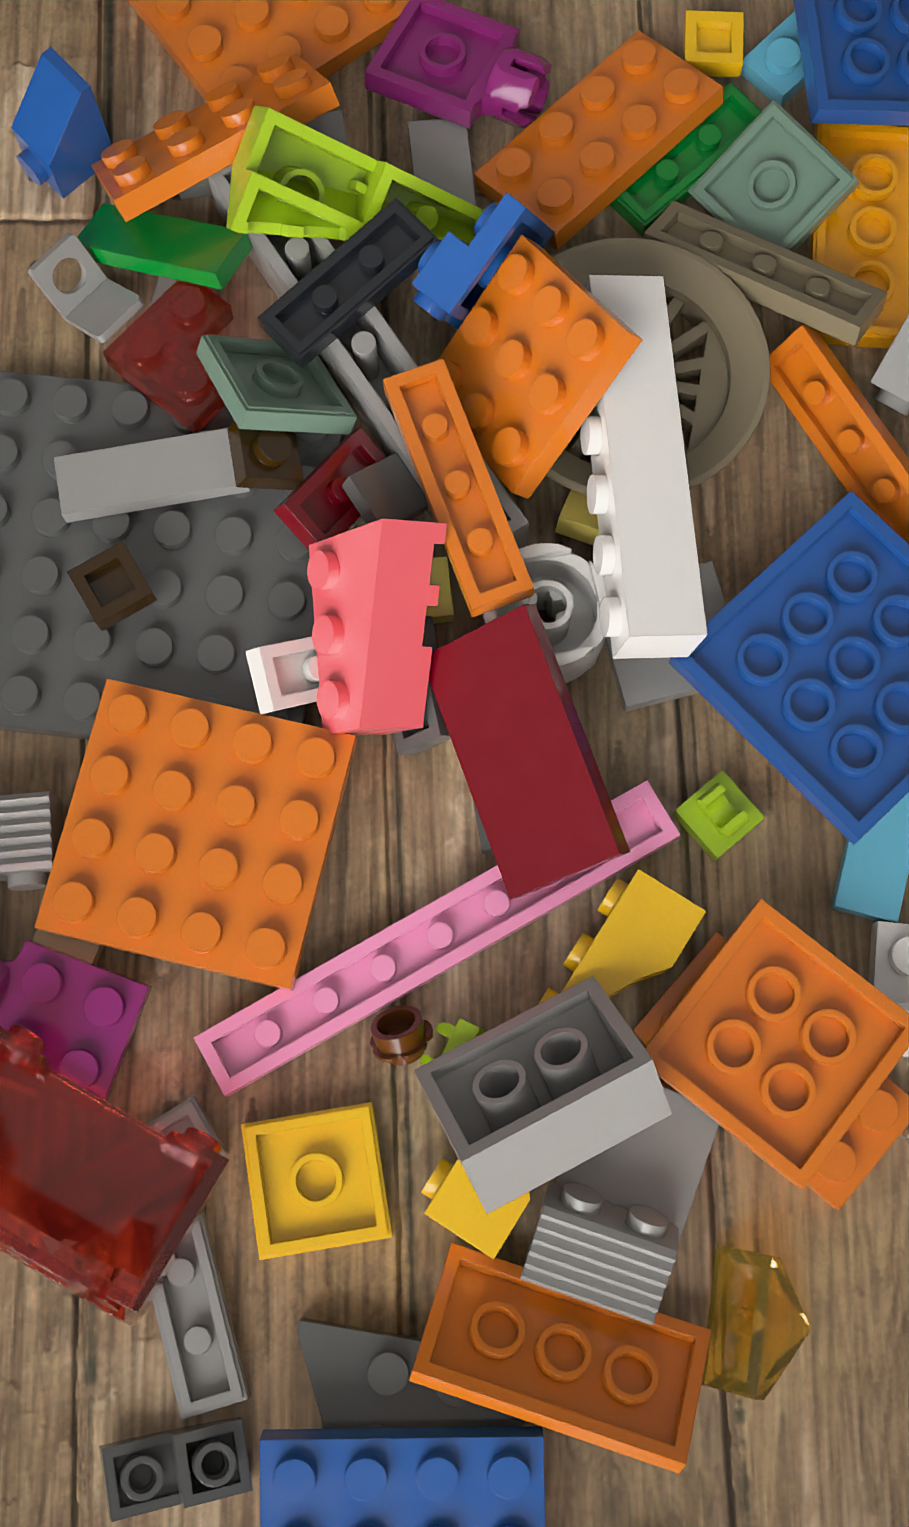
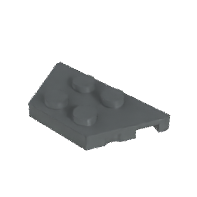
(365, 1382)

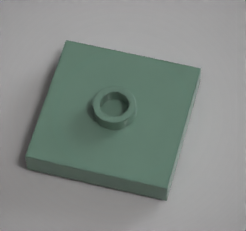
(774, 181)
(270, 390)

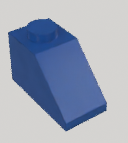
(59, 126)

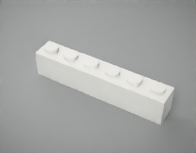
(643, 487)

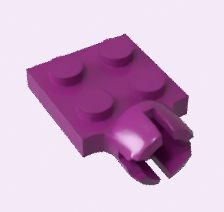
(458, 66)
(75, 1009)

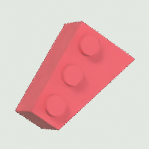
(371, 623)

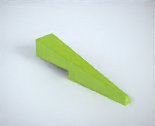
(315, 187)

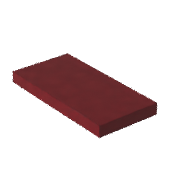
(524, 753)

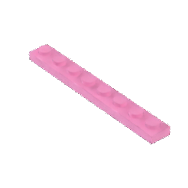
(409, 956)

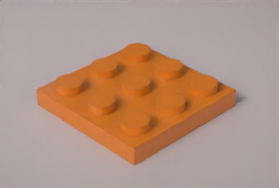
(533, 363)
(780, 1043)

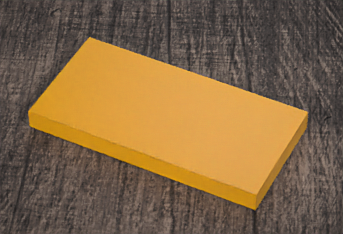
(871, 226)

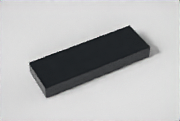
(347, 283)

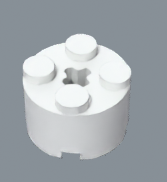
(572, 596)

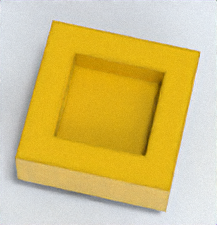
(714, 42)

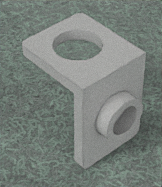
(96, 303)

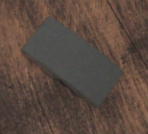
(175, 1468)

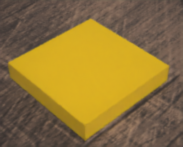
(316, 1181)

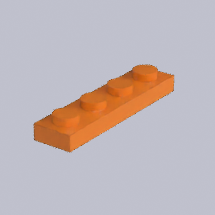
(843, 425)
(458, 487)

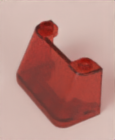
(92, 1188)

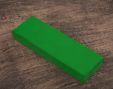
(686, 162)
(165, 246)

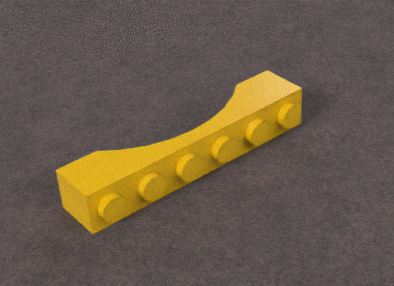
(637, 942)

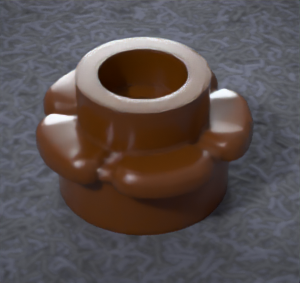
(400, 1035)

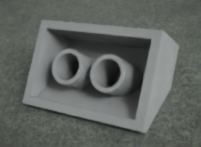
(543, 1093)

